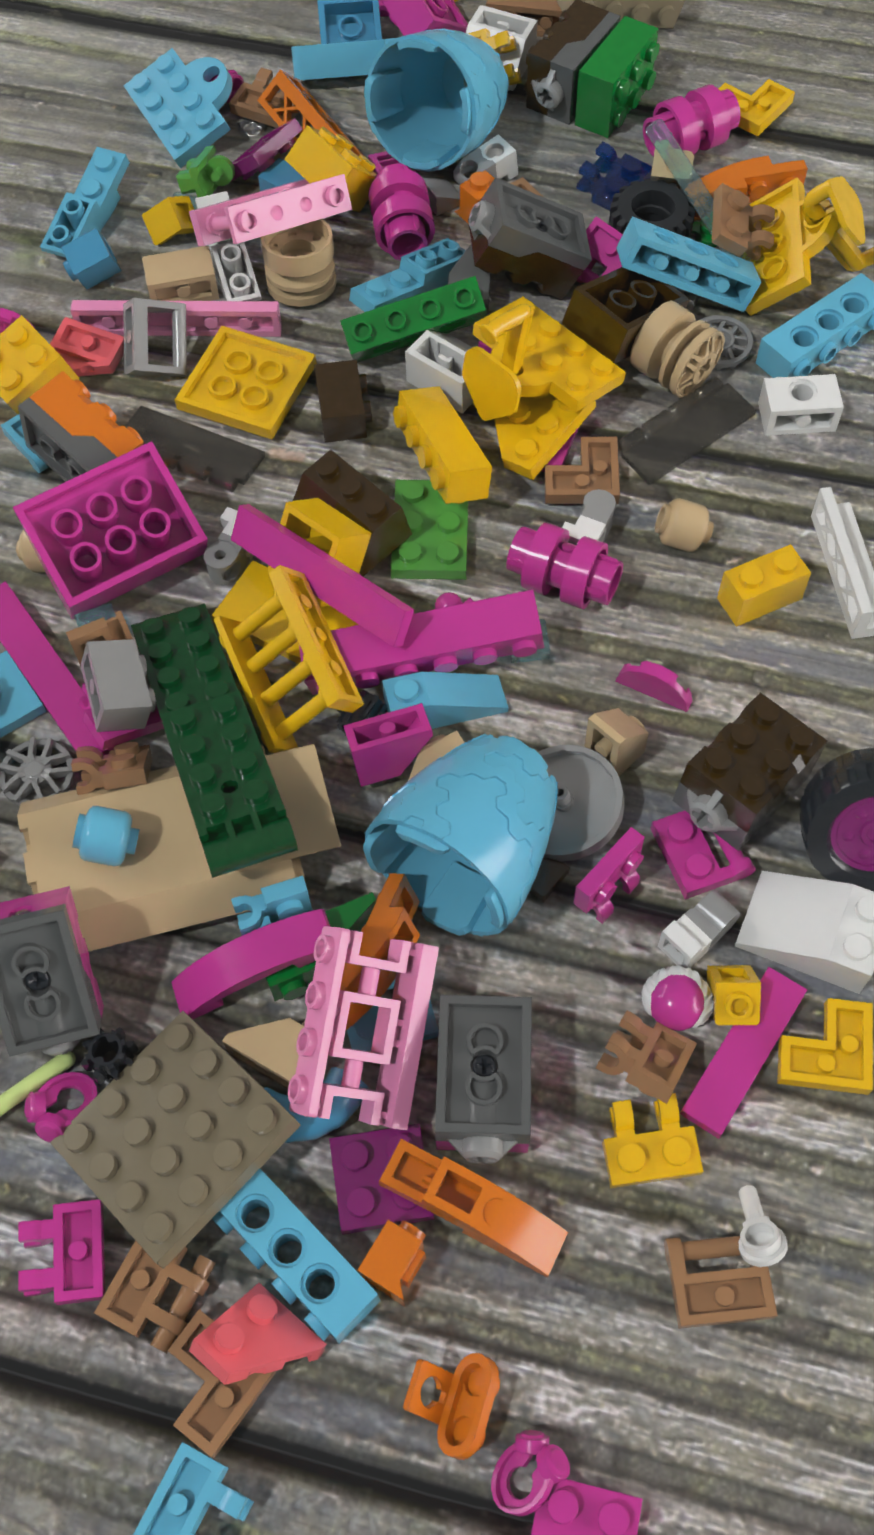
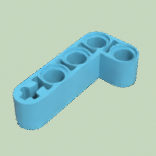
(335, 59)

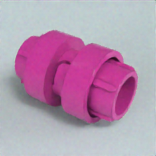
(699, 119)
(401, 211)
(579, 570)

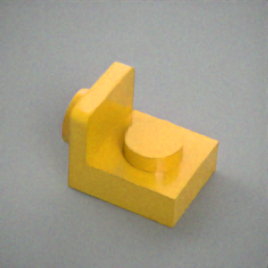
(735, 994)

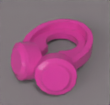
(49, 1124)
(550, 1469)

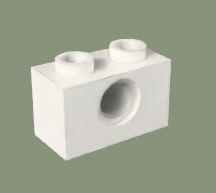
(800, 404)

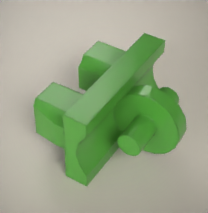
(205, 173)

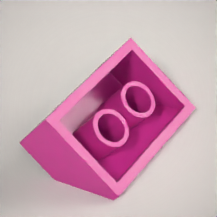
(424, 15)

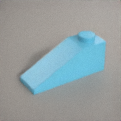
(446, 696)

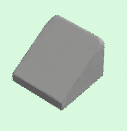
(441, 195)

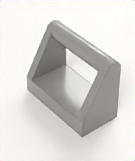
(136, 337)

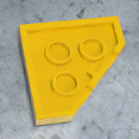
(536, 432)

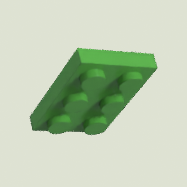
(438, 534)

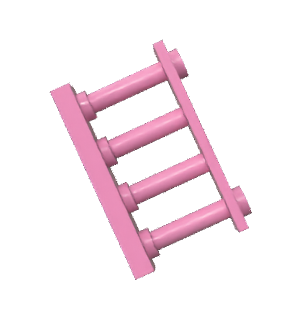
(270, 210)

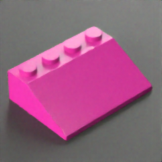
(111, 529)

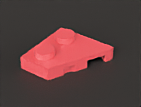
(88, 348)
(254, 1338)

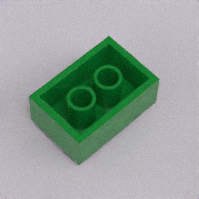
(616, 76)

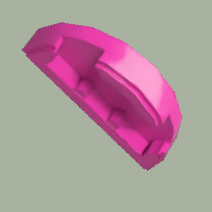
(656, 682)

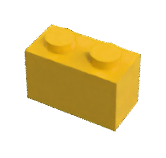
(763, 585)

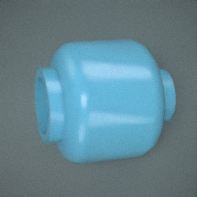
(105, 836)

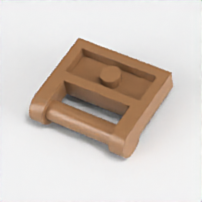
(717, 1295)

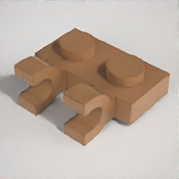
(245, 99)
(738, 224)
(120, 768)
(657, 1065)

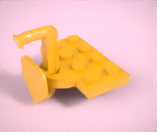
(801, 231)
(533, 358)

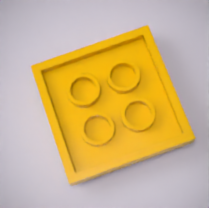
(246, 382)

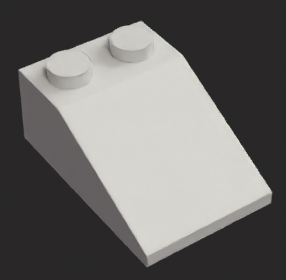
(812, 927)

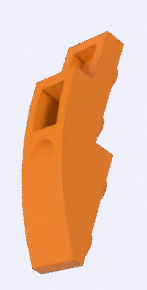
(755, 177)
(388, 920)
(475, 1206)

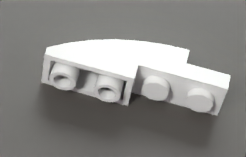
(231, 262)

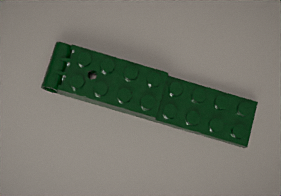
(213, 742)

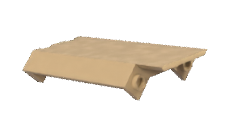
(168, 877)

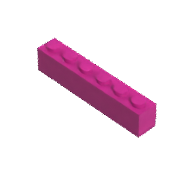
(443, 640)

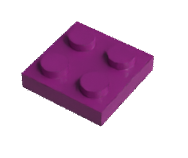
(261, 153)
(357, 1168)

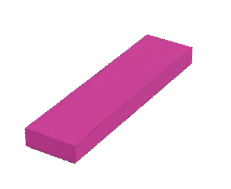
(742, 1056)

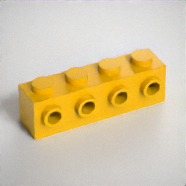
(443, 445)

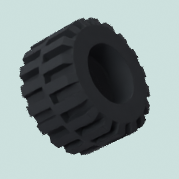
(654, 203)

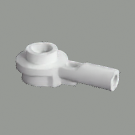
(760, 1239)

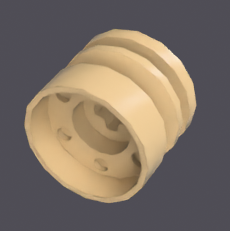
(300, 264)
(676, 349)

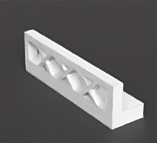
(846, 561)

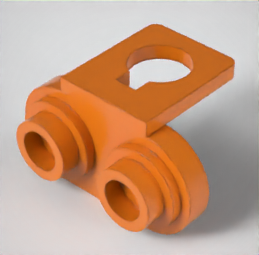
(462, 1405)

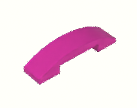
(247, 961)

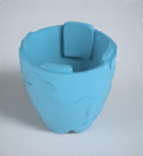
(434, 96)
(469, 833)

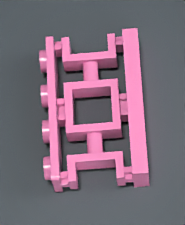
(396, 1033)

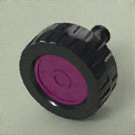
(840, 819)

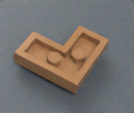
(597, 471)
(215, 1407)

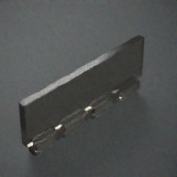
(684, 429)
(197, 449)

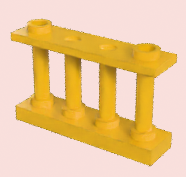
(319, 658)

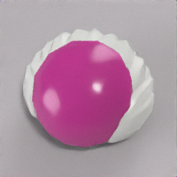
(677, 998)

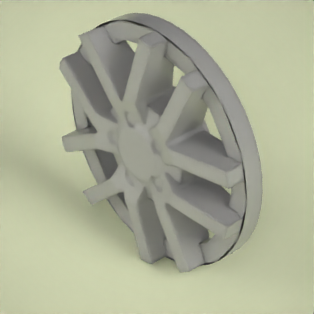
(733, 343)
(35, 771)

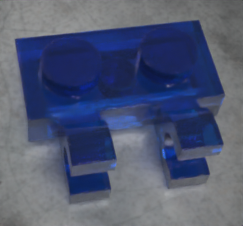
(618, 171)

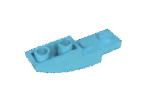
(90, 204)
(417, 274)

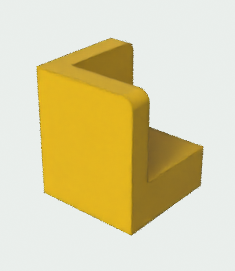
(169, 219)

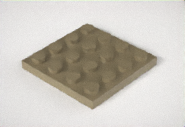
(174, 1138)

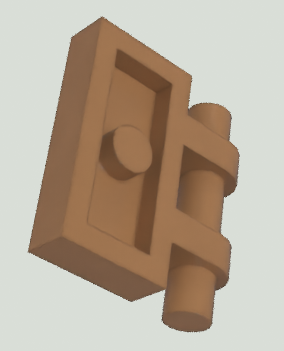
(139, 1287)

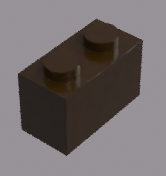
(341, 400)

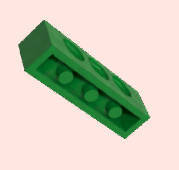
(406, 320)

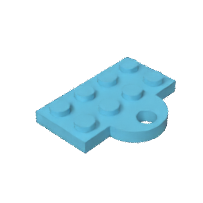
(183, 102)

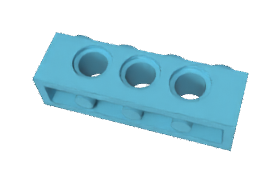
(688, 264)
(819, 331)
(351, 1295)

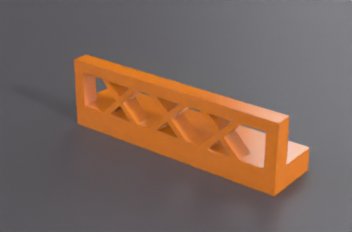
(304, 102)

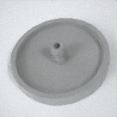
(587, 801)

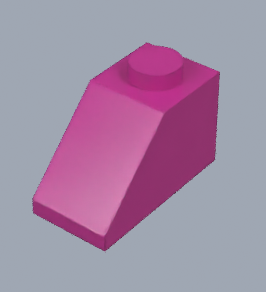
(387, 743)

